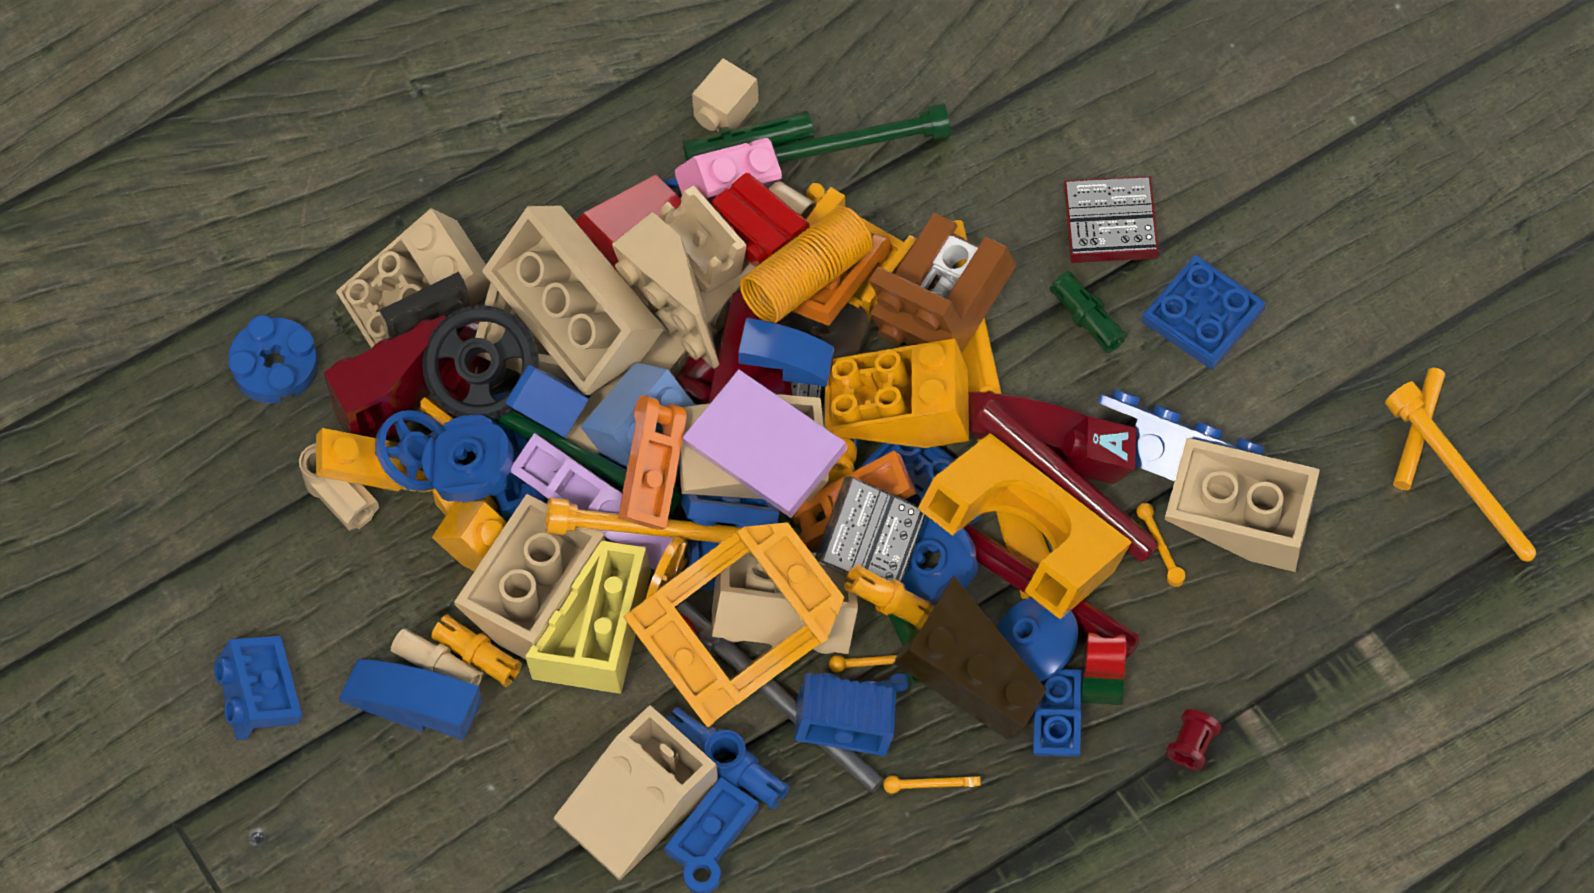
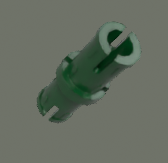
(1088, 312)

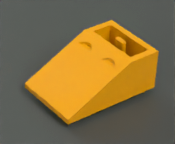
(900, 396)

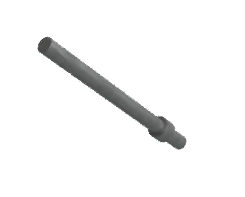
(776, 695)

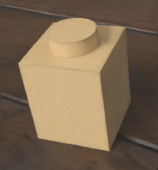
(725, 97)

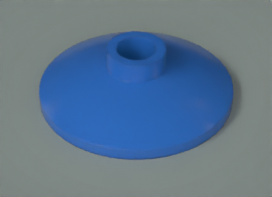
(1050, 642)

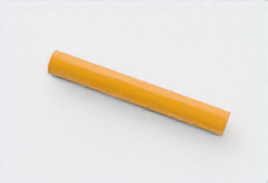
(1415, 441)

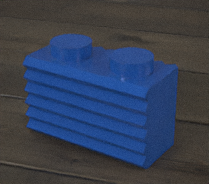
(845, 714)

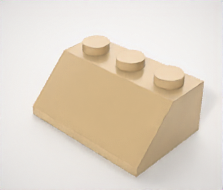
(525, 577)
(754, 610)

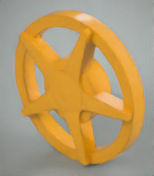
(670, 565)

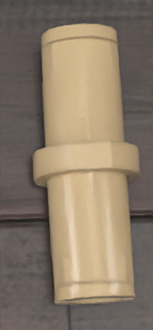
(433, 657)

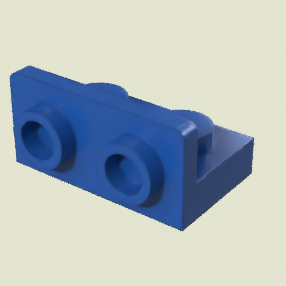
(256, 685)

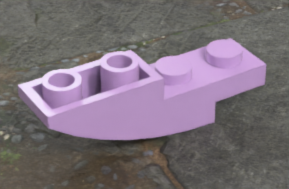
(562, 477)

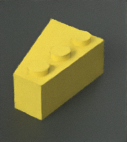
(588, 636)

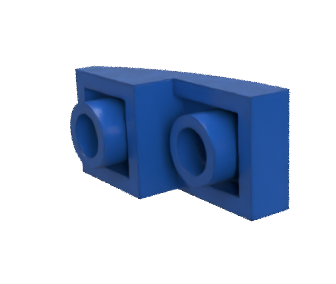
(781, 347)
(1059, 716)

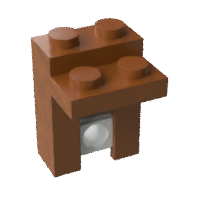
(932, 300)

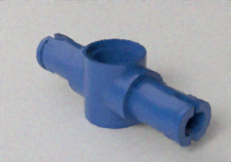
(740, 772)

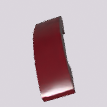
(1043, 419)

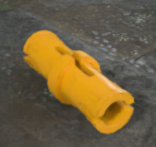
(885, 594)
(476, 650)

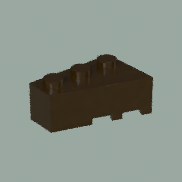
(970, 662)

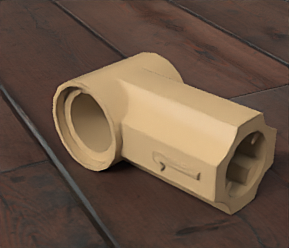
(346, 500)

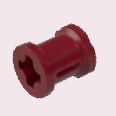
(1193, 739)

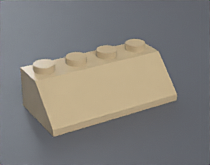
(571, 298)

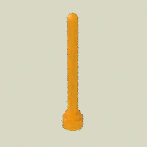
(1408, 404)
(566, 517)

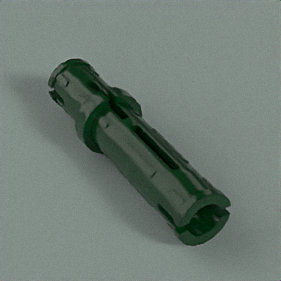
(777, 130)

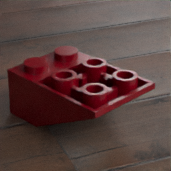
(381, 381)

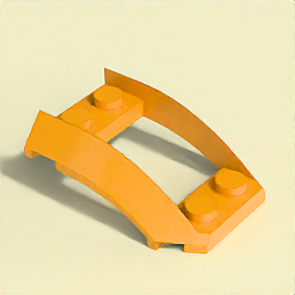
(685, 657)

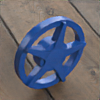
(408, 450)

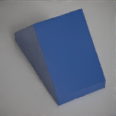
(547, 399)

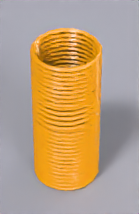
(804, 268)

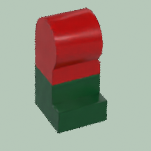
(1103, 670)

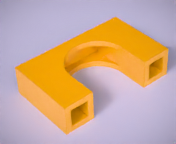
(1000, 480)

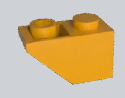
(469, 532)

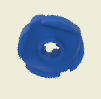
(266, 337)
(478, 479)
(956, 560)

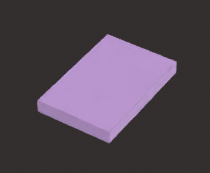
(764, 443)

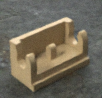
(709, 241)

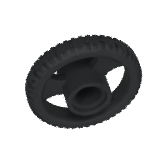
(446, 343)

